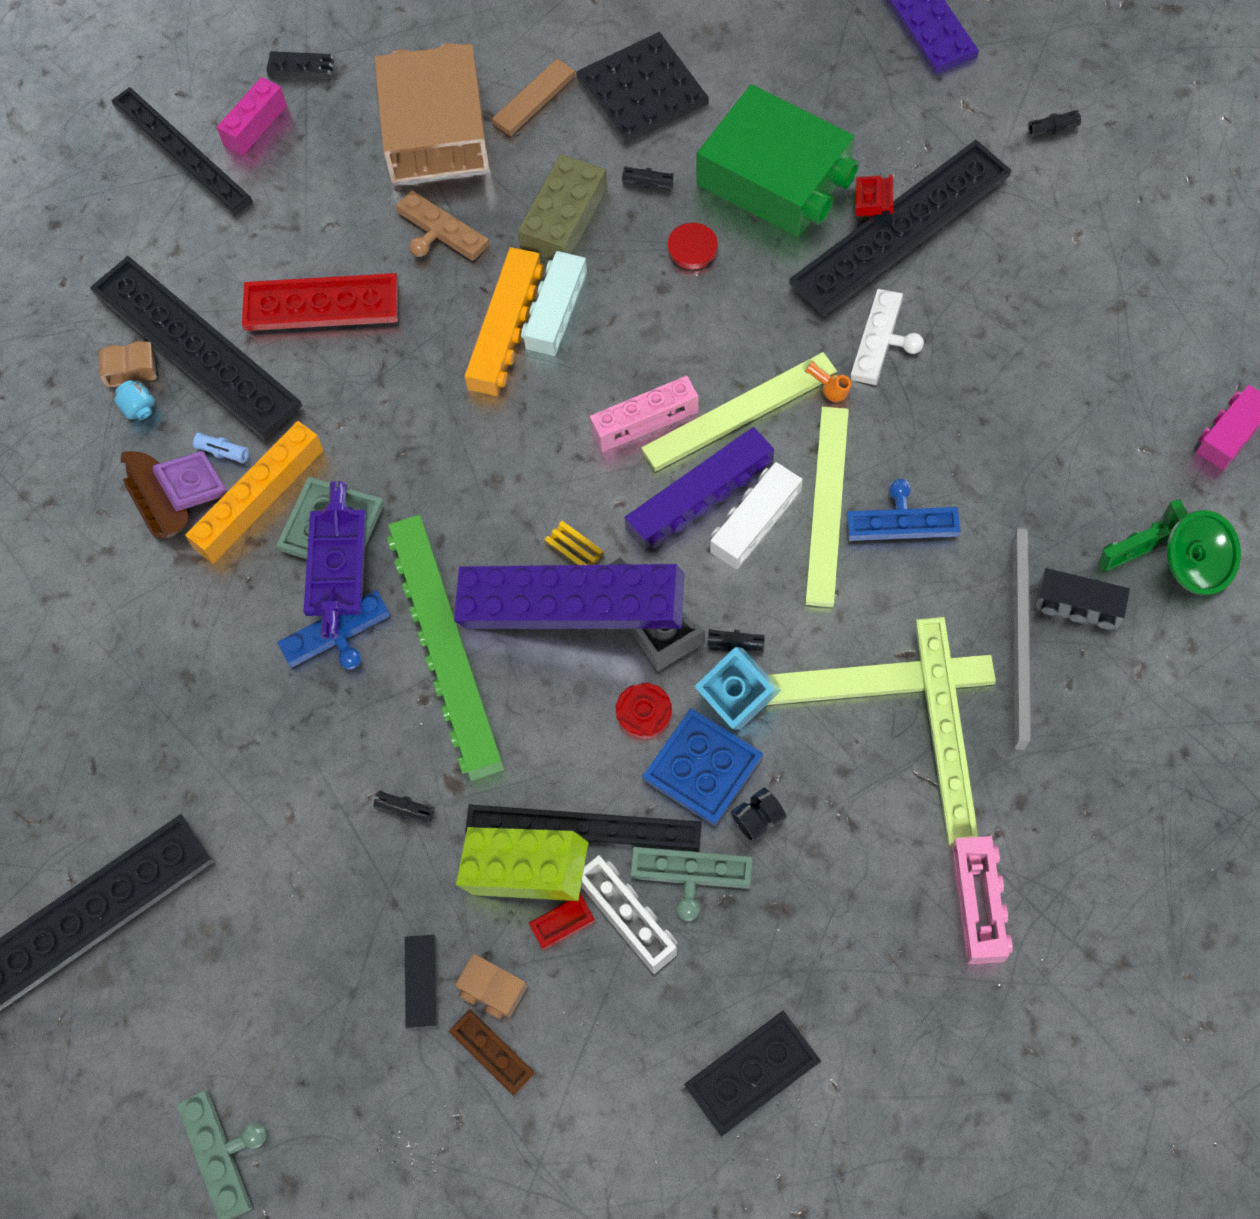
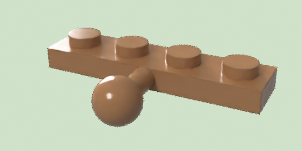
(441, 226)

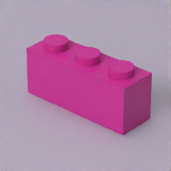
(251, 116)
(1232, 428)

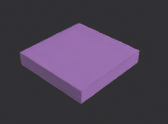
(189, 480)

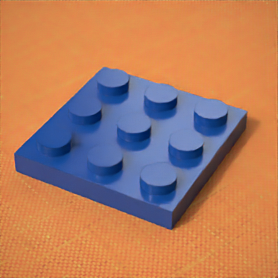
(702, 767)

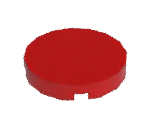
(692, 245)
(643, 710)

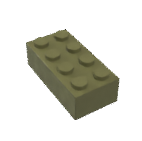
(563, 207)

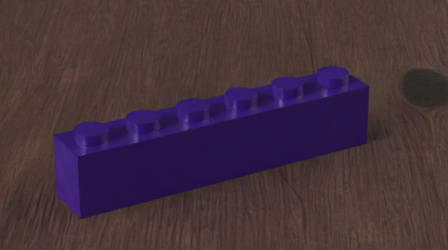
(699, 489)

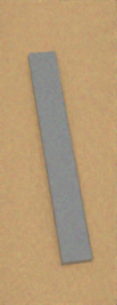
(1021, 640)

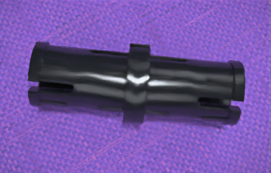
(1054, 123)
(647, 177)
(734, 639)
(404, 807)

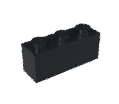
(1082, 599)

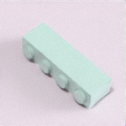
(554, 303)

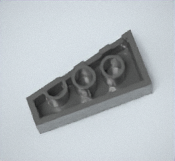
(667, 645)

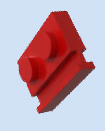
(874, 195)

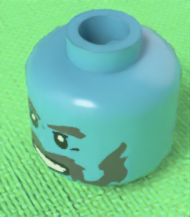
(134, 400)

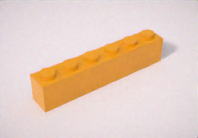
(504, 321)
(254, 492)

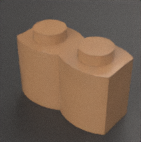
(127, 363)
(490, 986)

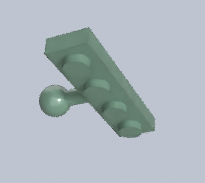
(691, 869)
(215, 1154)

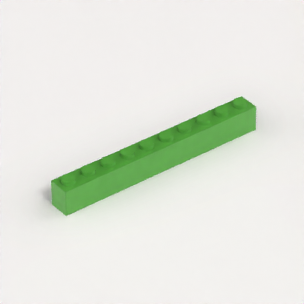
(446, 649)

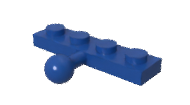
(903, 522)
(308, 643)

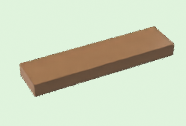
(533, 97)

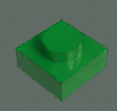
(1174, 513)

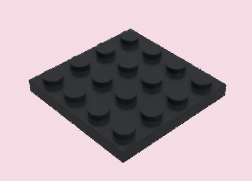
(642, 87)

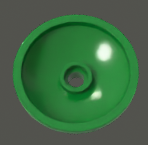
(1214, 551)

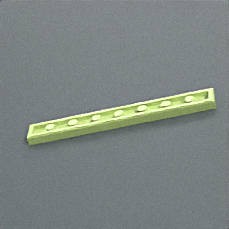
(734, 414)
(827, 507)
(875, 680)
(946, 729)

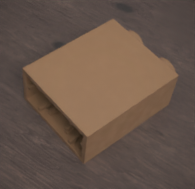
(431, 112)

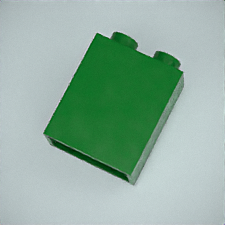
(776, 161)

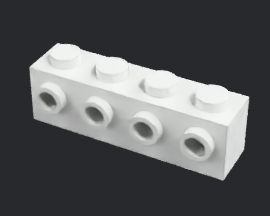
(627, 915)

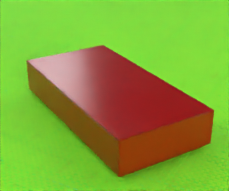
(561, 922)

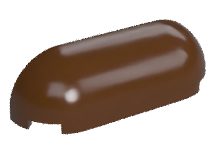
(150, 497)

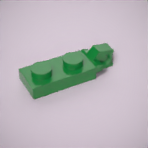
(1134, 546)

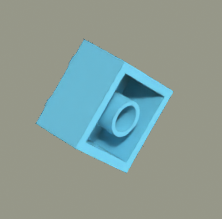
(737, 688)

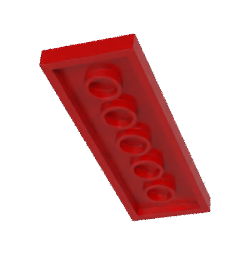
(320, 302)

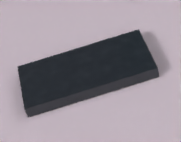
(752, 1073)

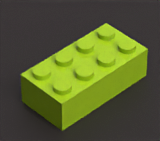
(522, 863)

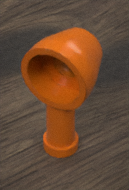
(831, 383)

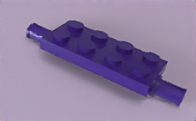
(335, 561)

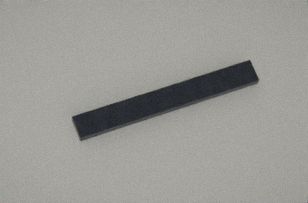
(182, 151)
(594, 828)

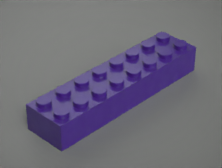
(570, 597)

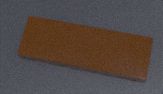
(492, 1053)

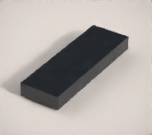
(420, 982)

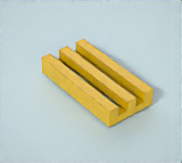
(557, 533)

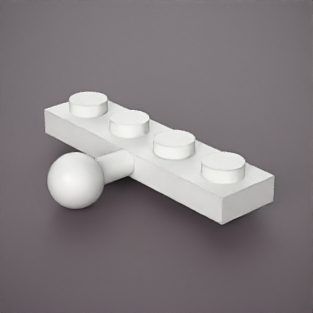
(879, 335)

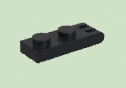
(300, 65)

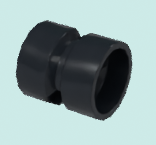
(759, 814)

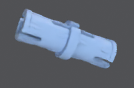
(235, 451)

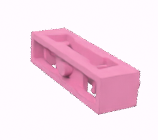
(644, 413)
(976, 851)

